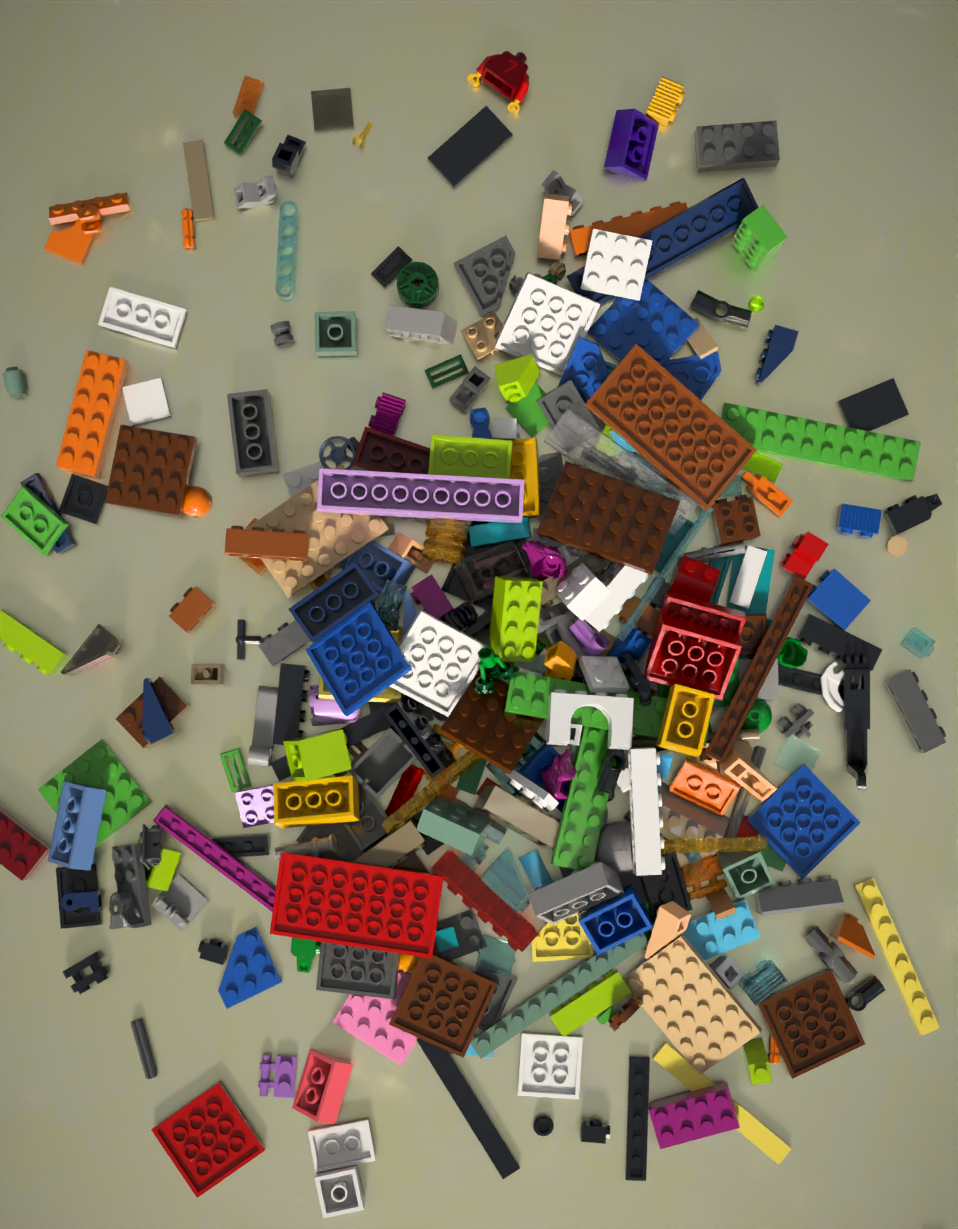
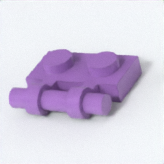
(285, 1075)

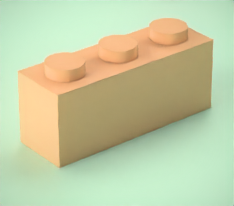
(554, 226)

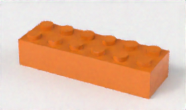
(92, 414)

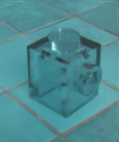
(918, 643)

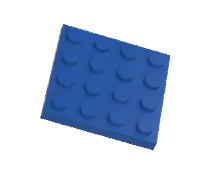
(651, 323)
(358, 659)
(803, 821)

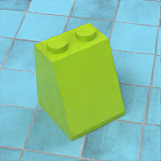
(318, 755)

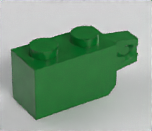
(305, 951)

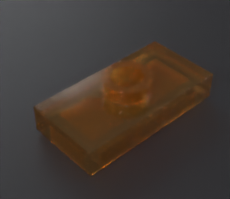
(248, 96)

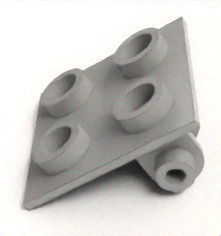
(180, 902)

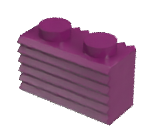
(388, 414)

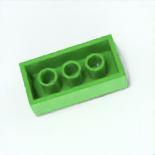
(759, 238)

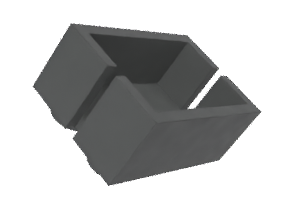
(383, 762)

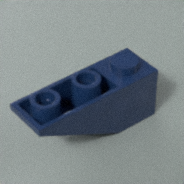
(780, 345)

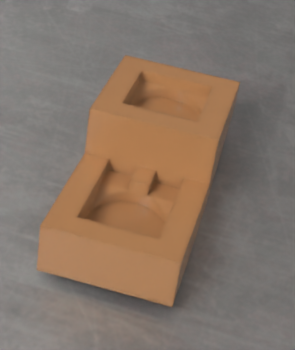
(720, 903)

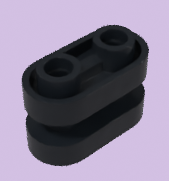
(98, 975)

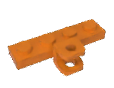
(89, 211)

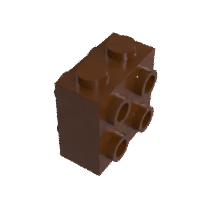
(735, 520)

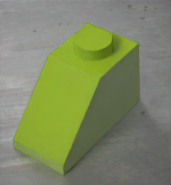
(757, 1062)

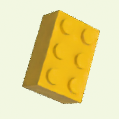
(685, 720)

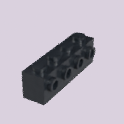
(420, 736)

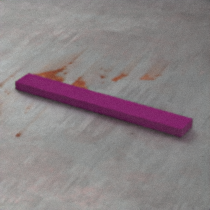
(216, 856)

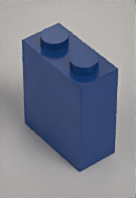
(837, 599)

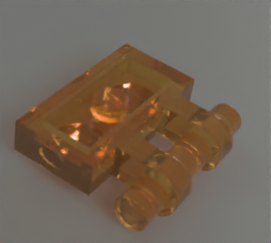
(700, 871)

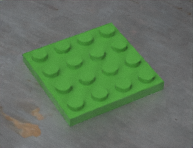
(103, 770)

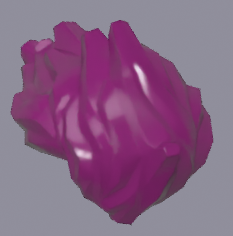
(545, 560)
(558, 775)

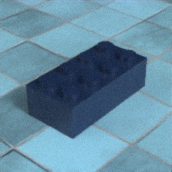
(334, 602)

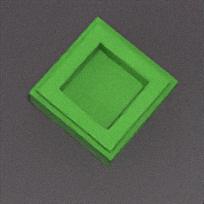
(604, 1016)

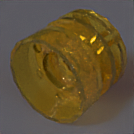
(445, 540)

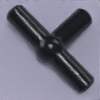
(241, 639)

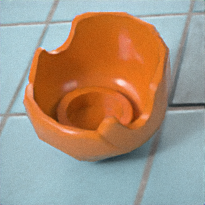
(197, 501)

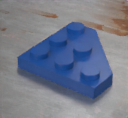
(586, 368)
(695, 373)
(248, 969)

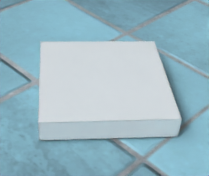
(146, 402)

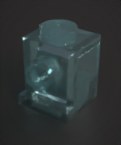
(477, 857)

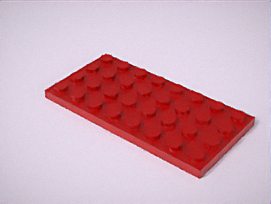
(356, 904)

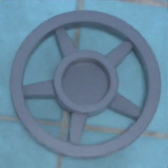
(338, 453)

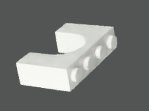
(616, 709)

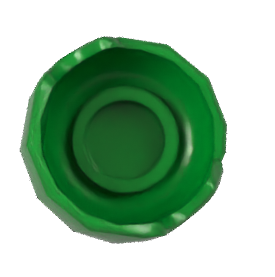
(792, 653)

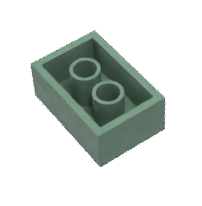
(453, 825)

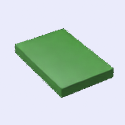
(34, 520)

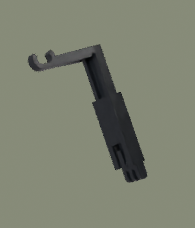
(856, 717)

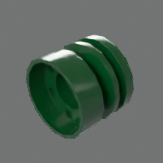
(427, 292)

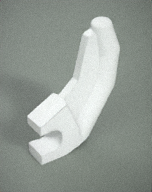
(829, 684)

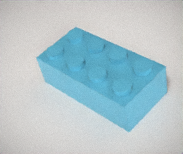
(716, 936)

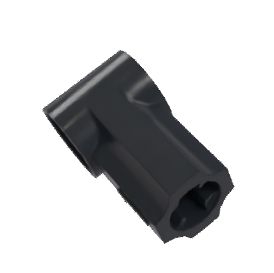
(866, 992)

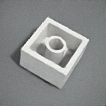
(582, 591)
(339, 1191)

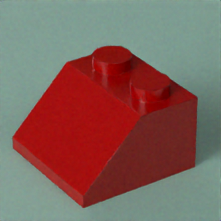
(694, 579)

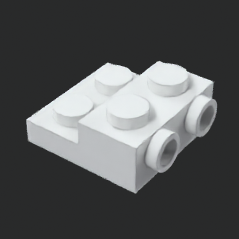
(302, 478)

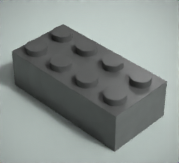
(736, 146)
(252, 432)

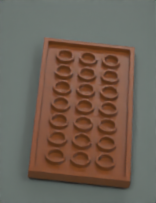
(670, 427)

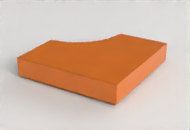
(70, 243)

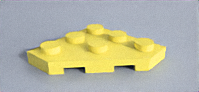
(562, 942)

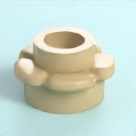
(557, 270)

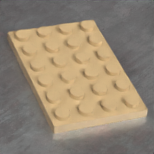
(331, 537)
(691, 1004)

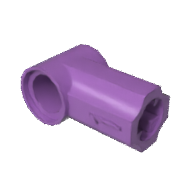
(592, 642)

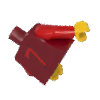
(506, 75)

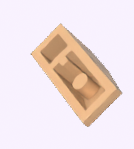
(747, 774)

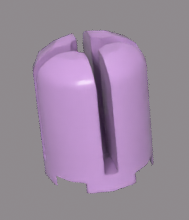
(327, 710)

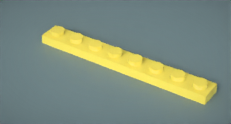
(896, 956)

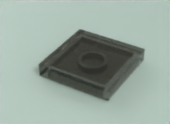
(332, 109)

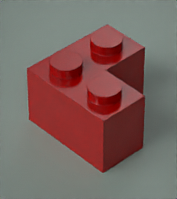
(804, 555)

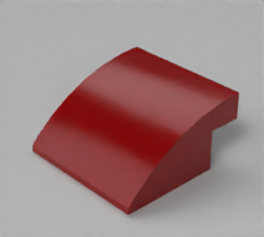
(695, 644)

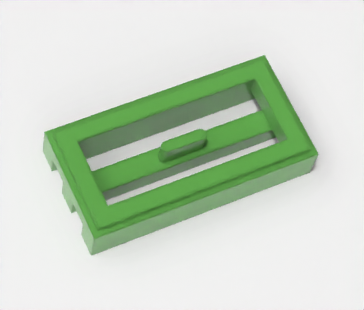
(235, 768)

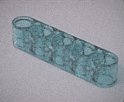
(283, 242)

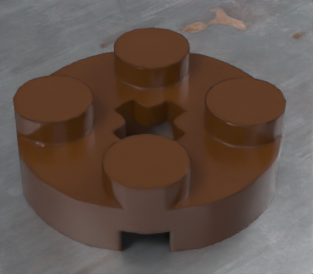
(629, 1009)

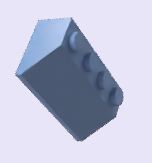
(77, 826)

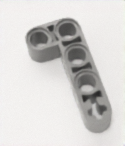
(263, 733)

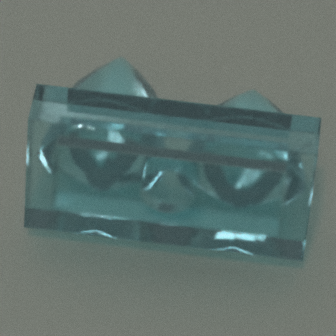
(391, 601)

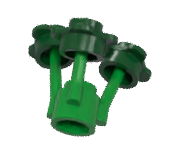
(492, 665)

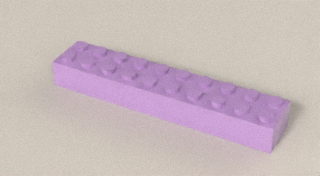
(420, 495)

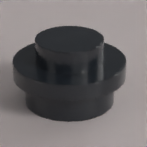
(543, 1125)

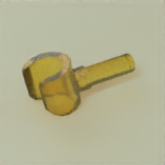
(362, 136)

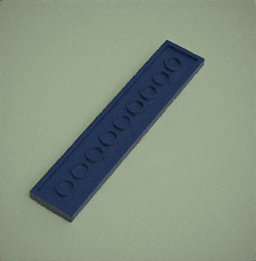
(687, 231)

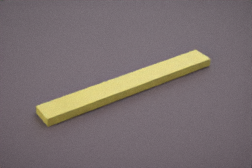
(749, 1125)

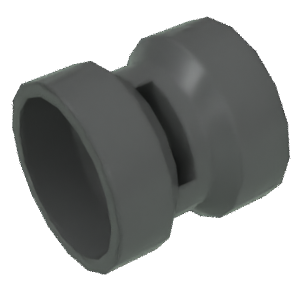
(282, 333)

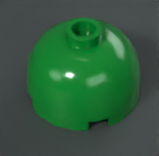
(758, 716)

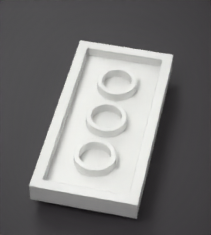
(142, 317)

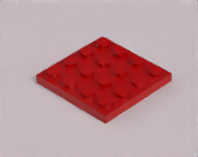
(208, 1139)

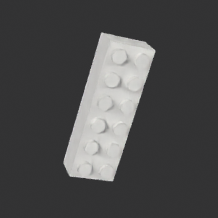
(645, 811)

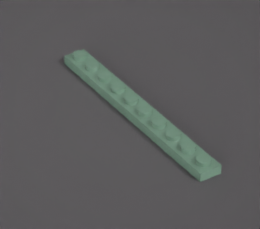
(554, 995)

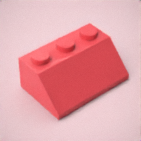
(322, 1086)

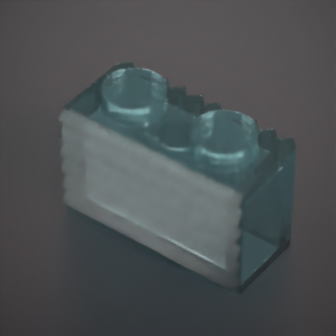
(762, 981)

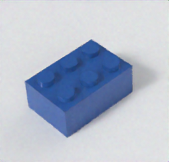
(615, 920)

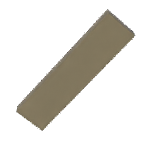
(198, 180)

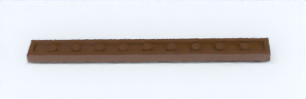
(758, 669)

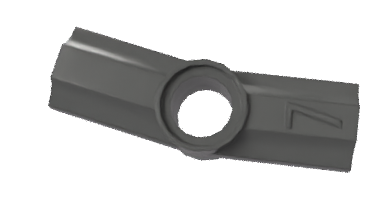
(831, 955)

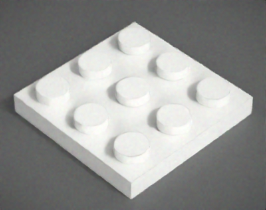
(616, 264)
(550, 1065)

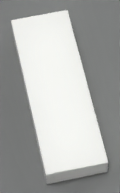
(747, 577)

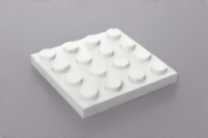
(546, 323)
(441, 663)

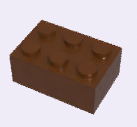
(132, 716)

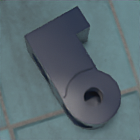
(82, 899)

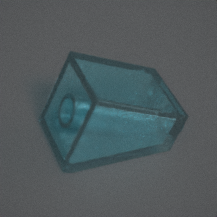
(506, 881)

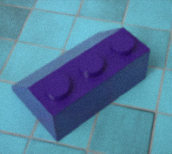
(631, 144)

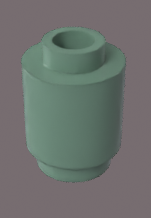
(14, 382)

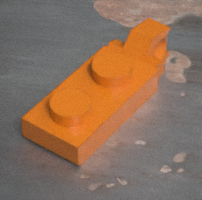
(767, 493)

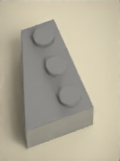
(421, 324)

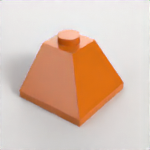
(852, 934)

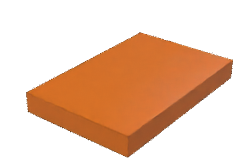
(704, 787)

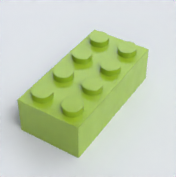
(515, 618)

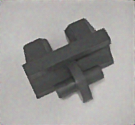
(802, 716)

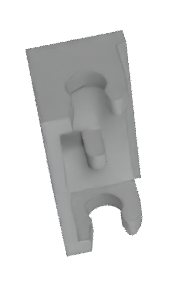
(552, 615)

